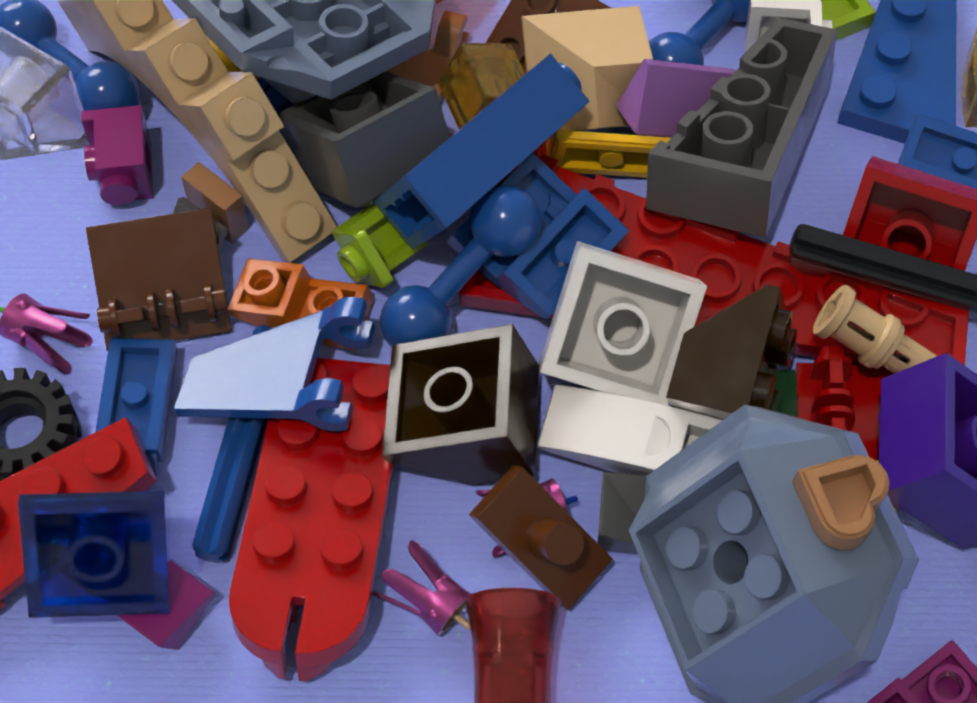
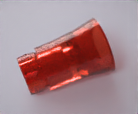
(513, 644)

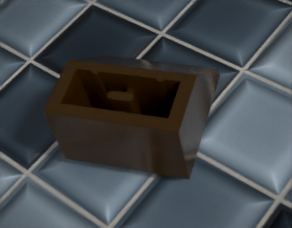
(734, 357)

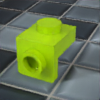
(371, 247)

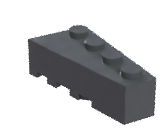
(745, 141)

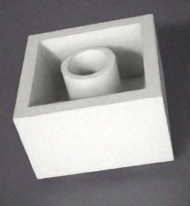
(620, 324)

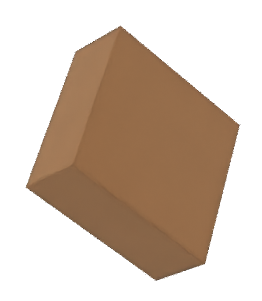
(210, 191)

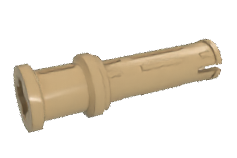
(877, 342)

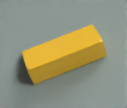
(602, 152)

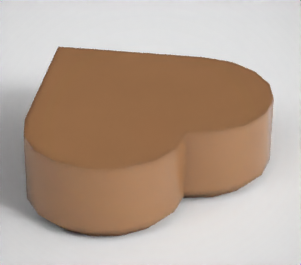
(842, 498)

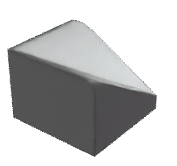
(619, 504)

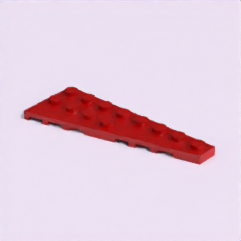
(735, 268)

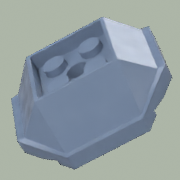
(315, 44)
(798, 609)

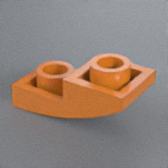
(283, 292)

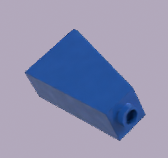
(482, 152)

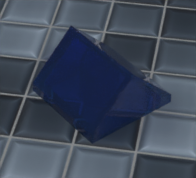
(96, 553)

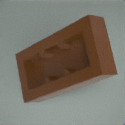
(540, 536)

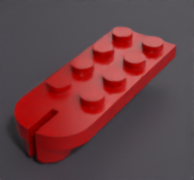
(315, 529)

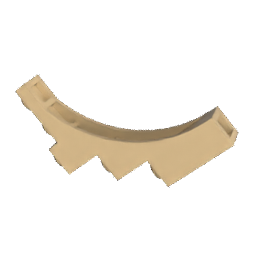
(217, 106)

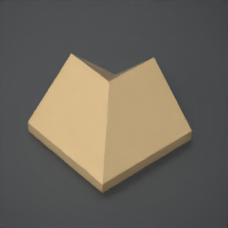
(601, 50)

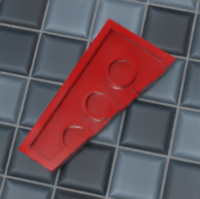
(98, 463)

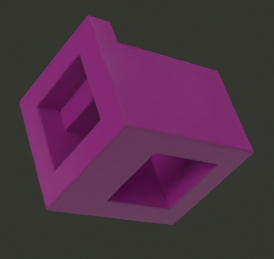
(119, 153)

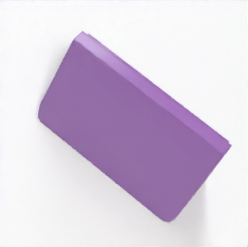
(664, 94)

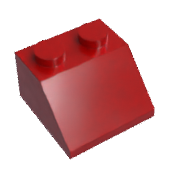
(914, 213)

